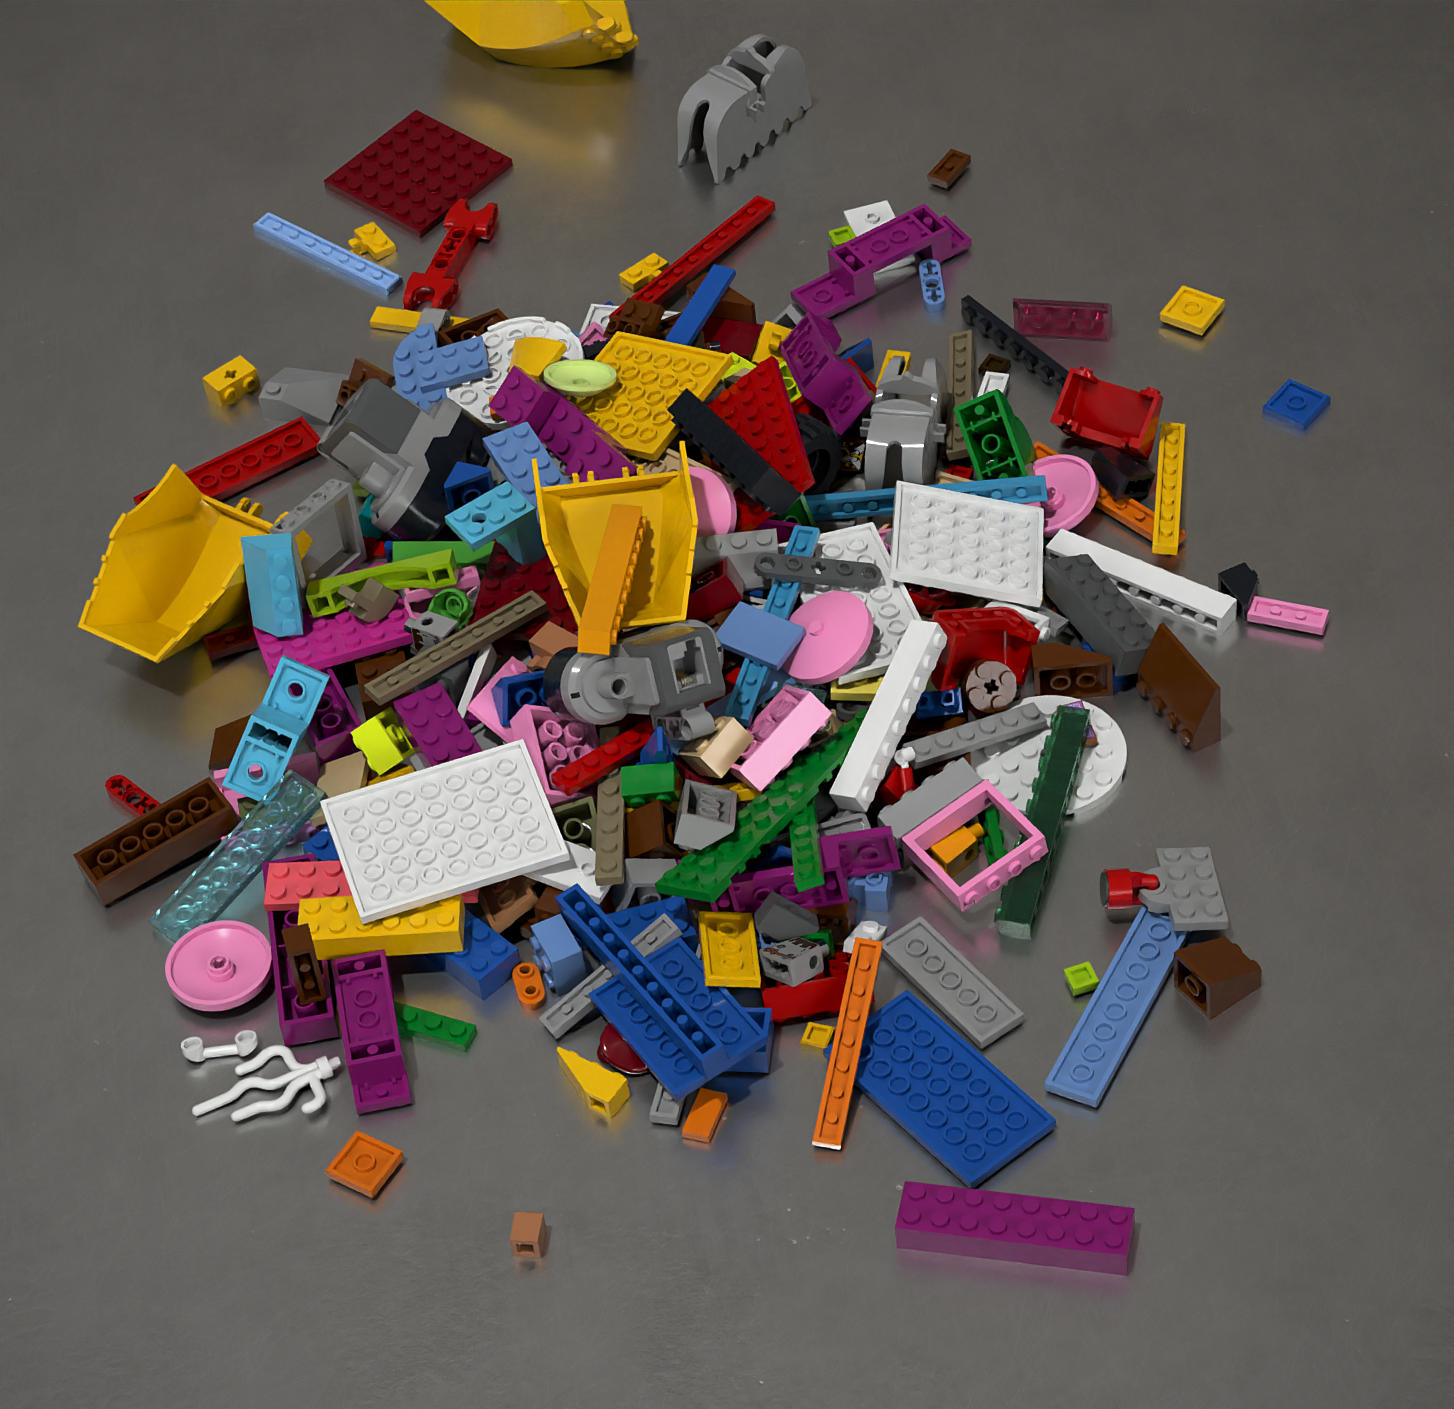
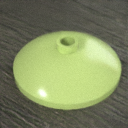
(580, 377)

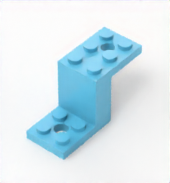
(507, 519)
(276, 728)

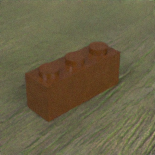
(304, 964)

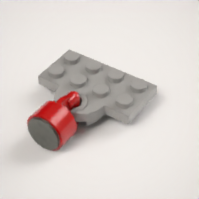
(1180, 885)

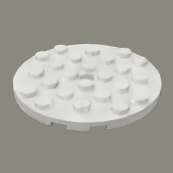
(499, 346)
(1014, 762)

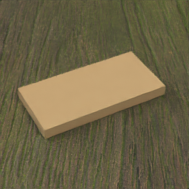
(341, 777)

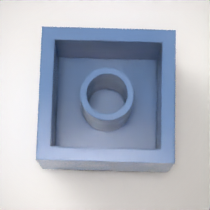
(557, 955)

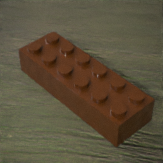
(156, 841)

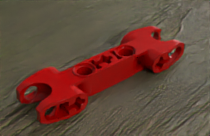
(462, 231)

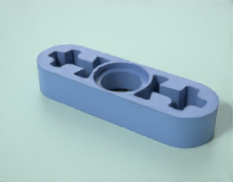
(935, 278)

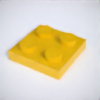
(1192, 310)

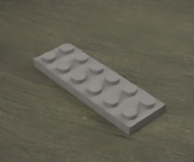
(951, 982)

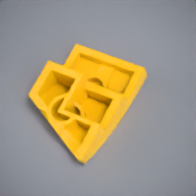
(535, 354)

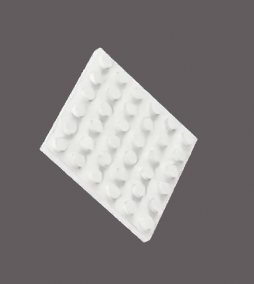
(967, 544)

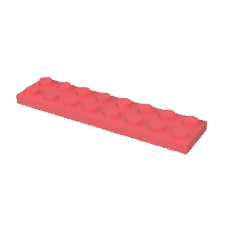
(314, 879)

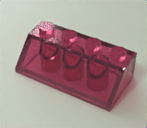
(1063, 319)

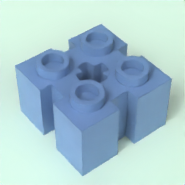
(872, 890)

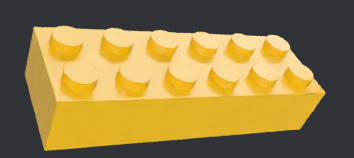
(421, 930)

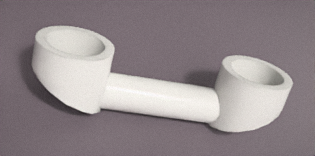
(194, 1050)

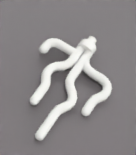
(299, 1077)

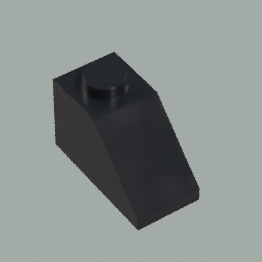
(1240, 584)

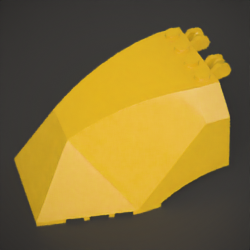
(544, 30)
(575, 522)
(174, 569)

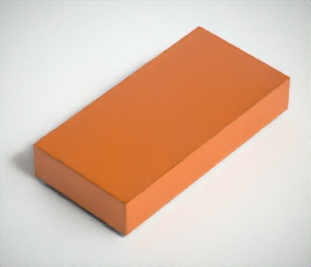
(704, 1115)

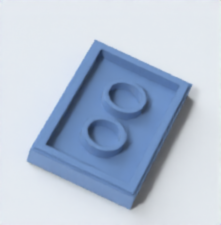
(759, 635)

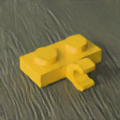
(373, 240)
(643, 271)

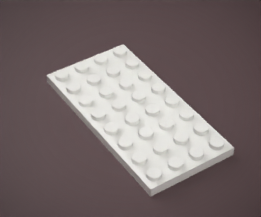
(887, 602)

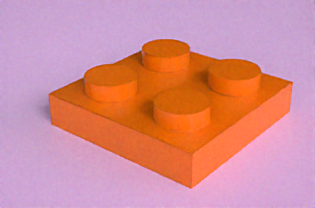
(364, 1164)

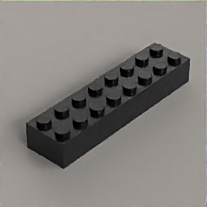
(733, 454)

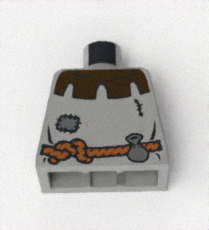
(430, 629)
(793, 960)

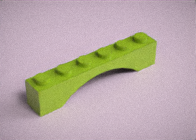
(423, 571)

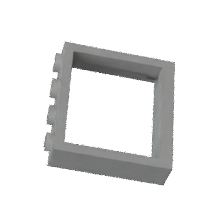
(353, 551)

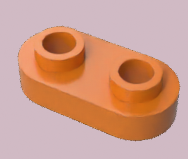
(529, 981)

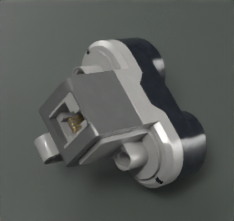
(404, 456)
(649, 671)

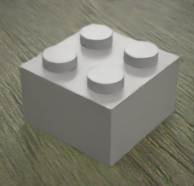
(639, 883)

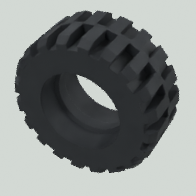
(823, 452)

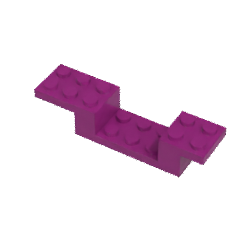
(856, 260)
(822, 373)
(561, 427)
(842, 857)
(370, 1031)

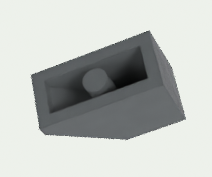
(784, 919)

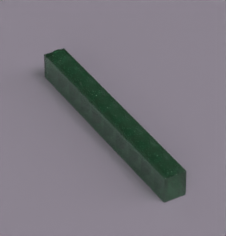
(1047, 812)

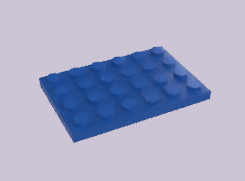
(710, 1003)

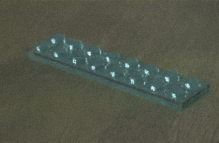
(239, 856)

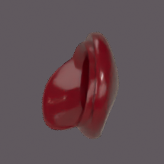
(617, 1052)

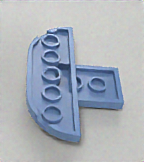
(426, 370)

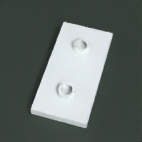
(869, 217)
(578, 870)

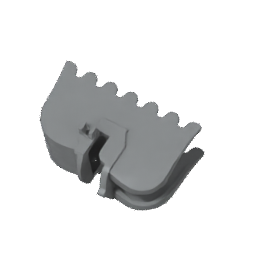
(742, 103)
(906, 423)

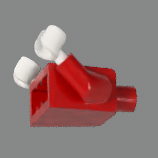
(897, 781)

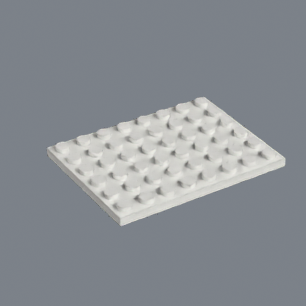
(443, 831)

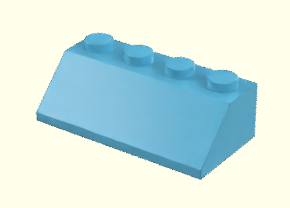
(273, 584)

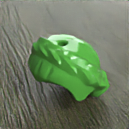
(453, 605)

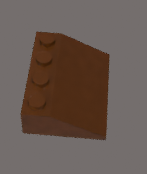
(1180, 691)

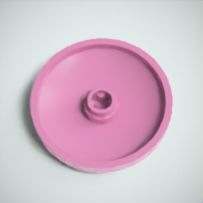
(1070, 490)
(713, 503)
(835, 637)
(219, 965)

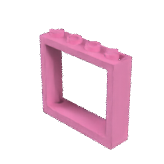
(951, 818)

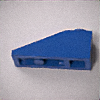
(657, 749)

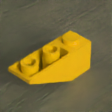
(597, 1086)

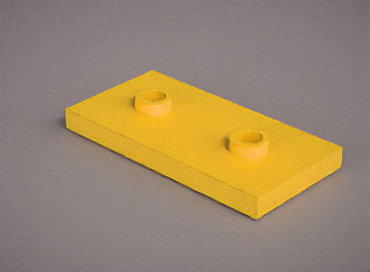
(729, 949)

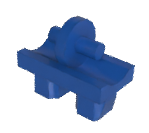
(939, 704)

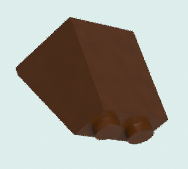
(652, 833)
(1215, 975)

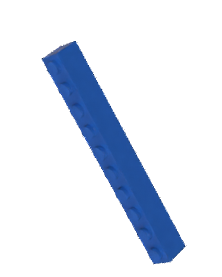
(643, 982)

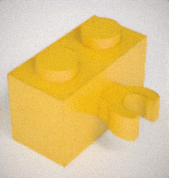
(769, 341)

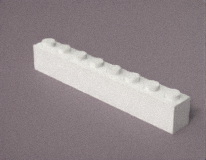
(1151, 584)
(888, 715)

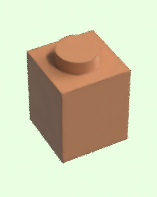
(528, 1234)

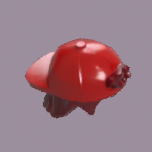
(929, 599)

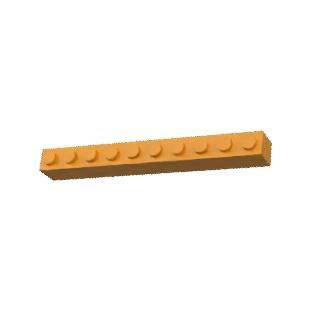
(611, 579)

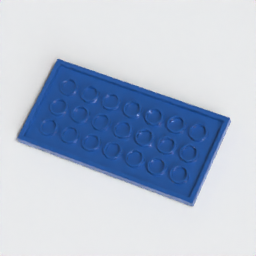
(945, 1091)

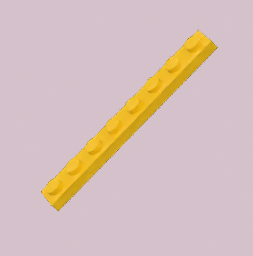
(1168, 488)

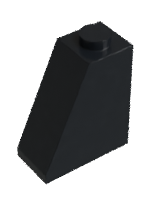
(1121, 474)

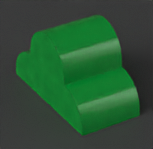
(995, 437)

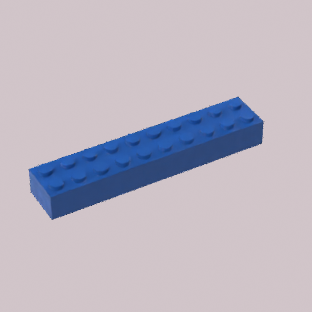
(486, 955)

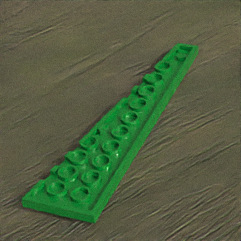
(708, 871)

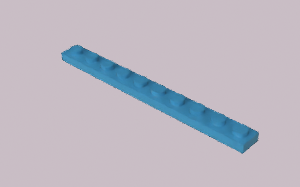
(882, 500)
(781, 604)

